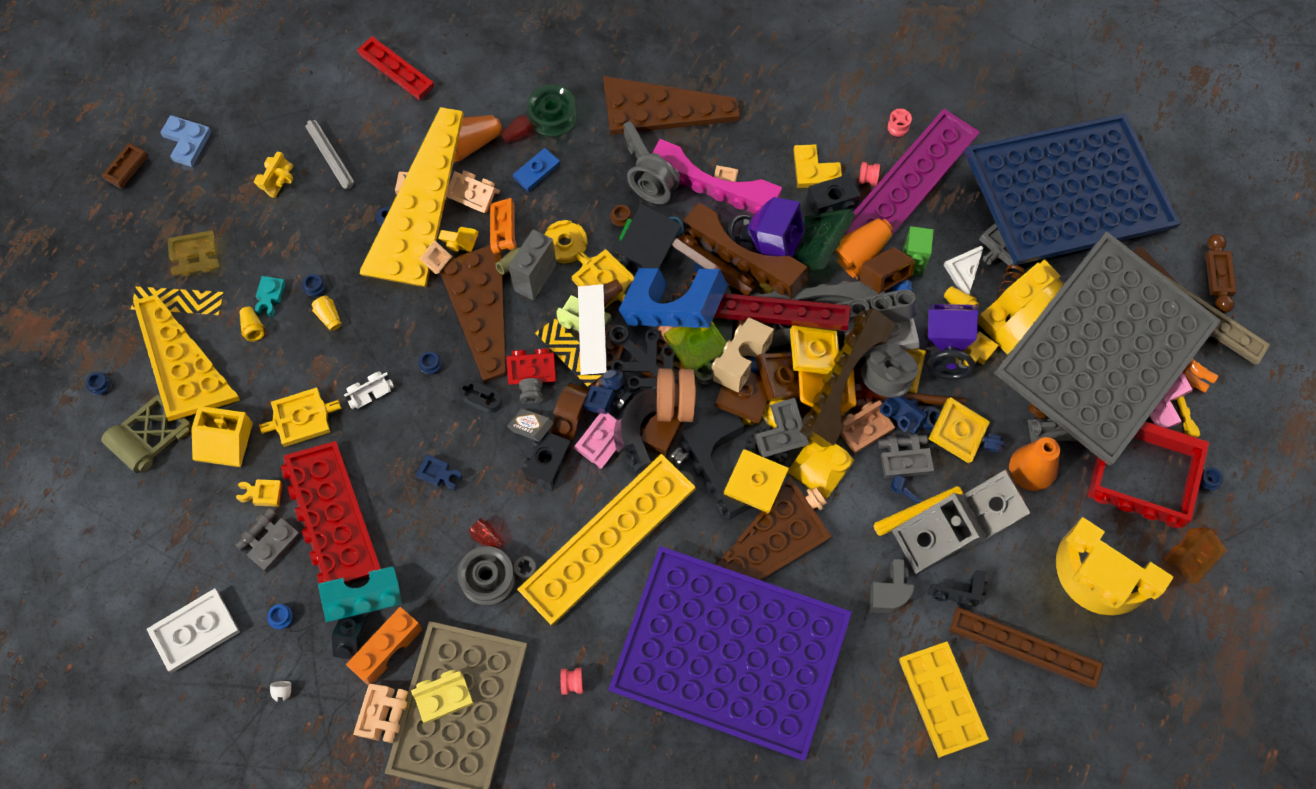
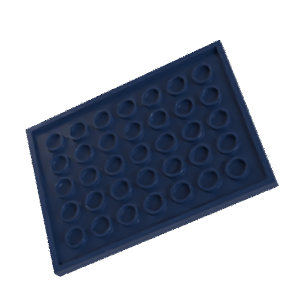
(1069, 187)

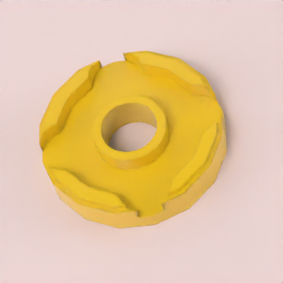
(569, 230)

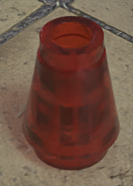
(517, 129)
(484, 534)

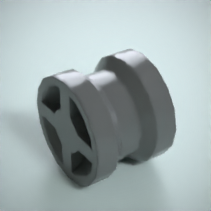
(531, 391)

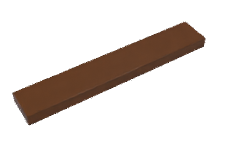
(1026, 647)

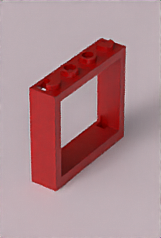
(1171, 440)

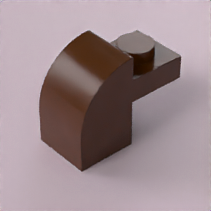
(569, 411)

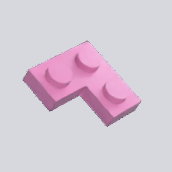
(1164, 413)

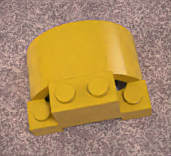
(1022, 304)
(1105, 576)

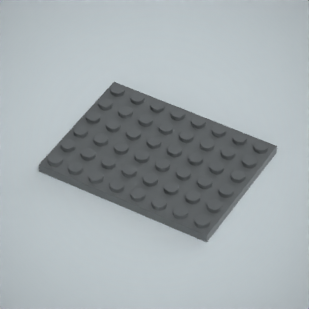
(1107, 348)

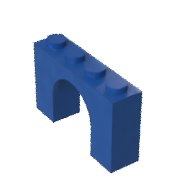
(692, 310)

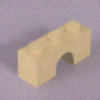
(750, 339)

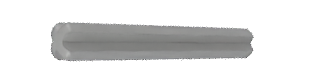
(330, 154)

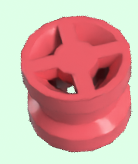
(899, 116)
(869, 173)
(571, 681)

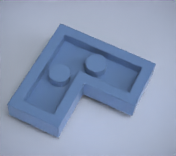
(190, 139)

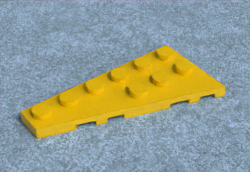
(179, 365)

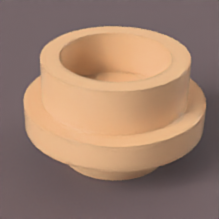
(815, 498)

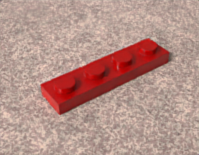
(396, 68)

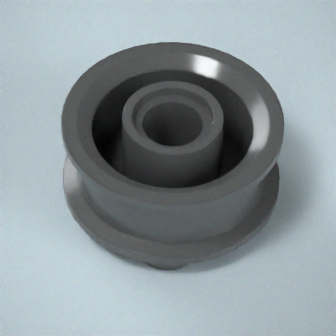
(653, 178)
(889, 370)
(492, 590)

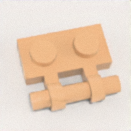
(375, 710)

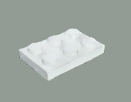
(193, 630)

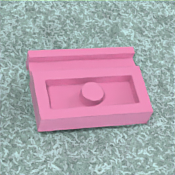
(598, 440)

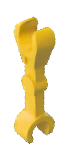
(1189, 426)

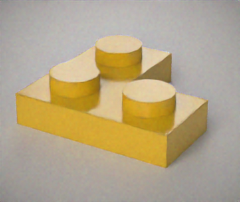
(809, 170)

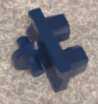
(904, 412)

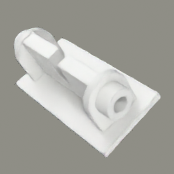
(376, 384)

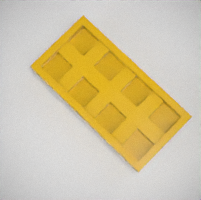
(943, 699)

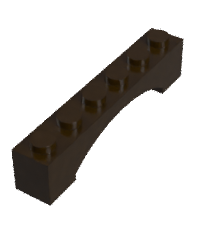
(824, 420)

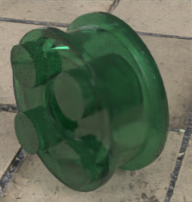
(563, 109)

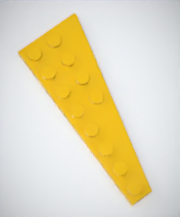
(418, 207)

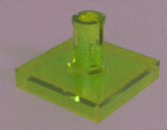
(696, 345)

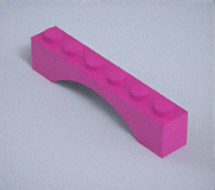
(741, 195)

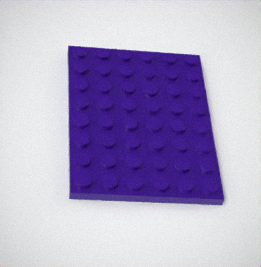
(731, 652)

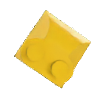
(821, 467)

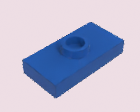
(536, 169)

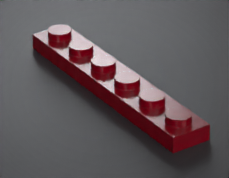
(784, 311)

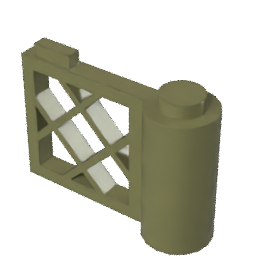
(132, 448)

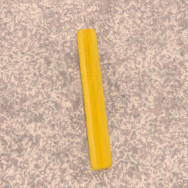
(893, 521)

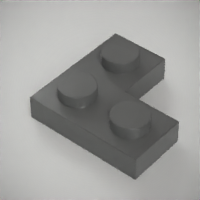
(787, 434)

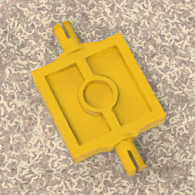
(602, 270)
(300, 417)

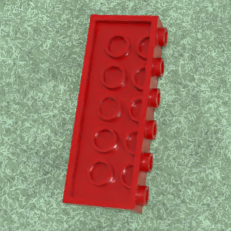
(329, 514)

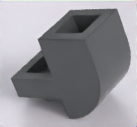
(892, 596)

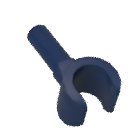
(898, 486)

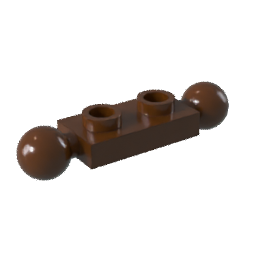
(1220, 273)

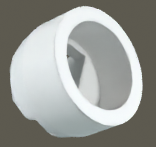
(280, 689)

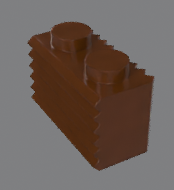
(886, 270)

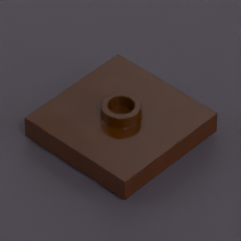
(778, 376)
(748, 402)

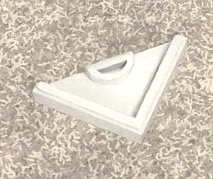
(963, 268)

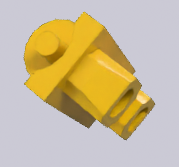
(276, 174)

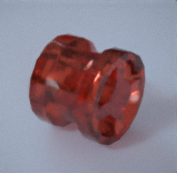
(866, 397)

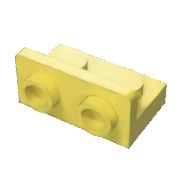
(442, 696)

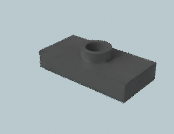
(634, 141)

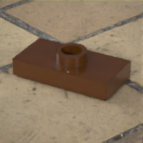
(125, 165)

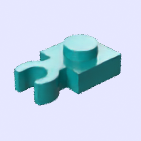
(269, 292)

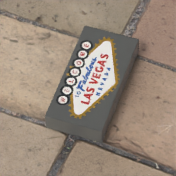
(530, 424)

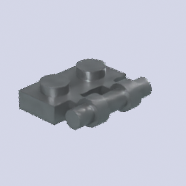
(908, 462)
(272, 545)

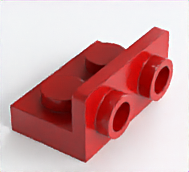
(537, 365)

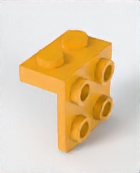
(812, 383)

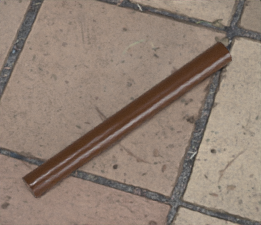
(925, 398)

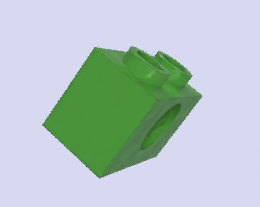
(919, 247)

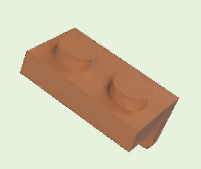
(865, 427)

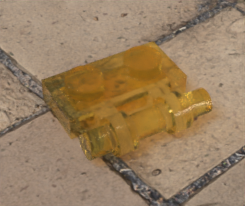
(193, 246)

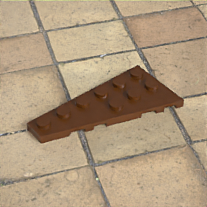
(663, 107)
(479, 305)
(777, 536)

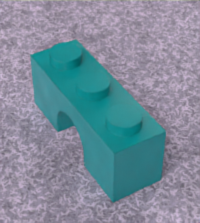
(342, 602)

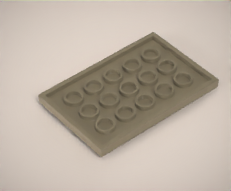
(466, 744)

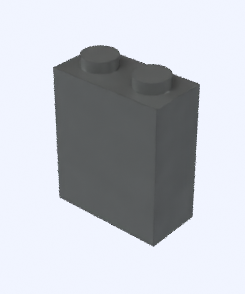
(533, 264)

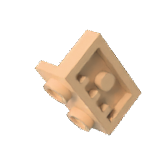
(471, 192)

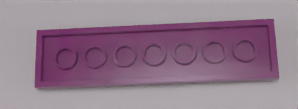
(916, 172)

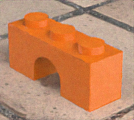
(395, 633)

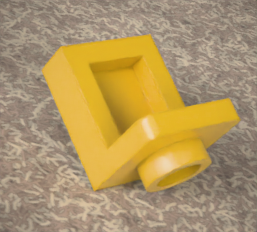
(462, 240)

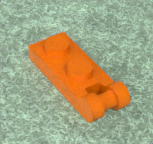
(502, 225)

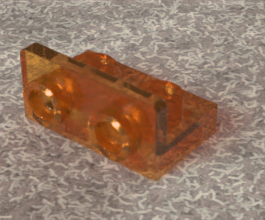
(1196, 553)

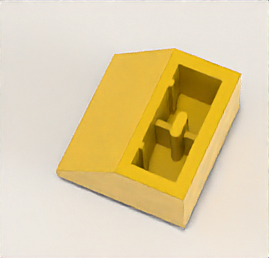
(220, 436)

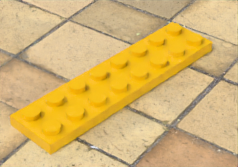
(606, 539)

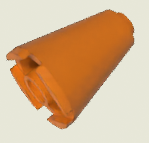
(475, 134)
(862, 245)
(1035, 464)

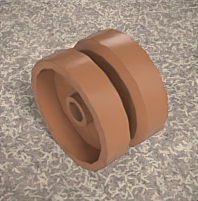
(675, 395)

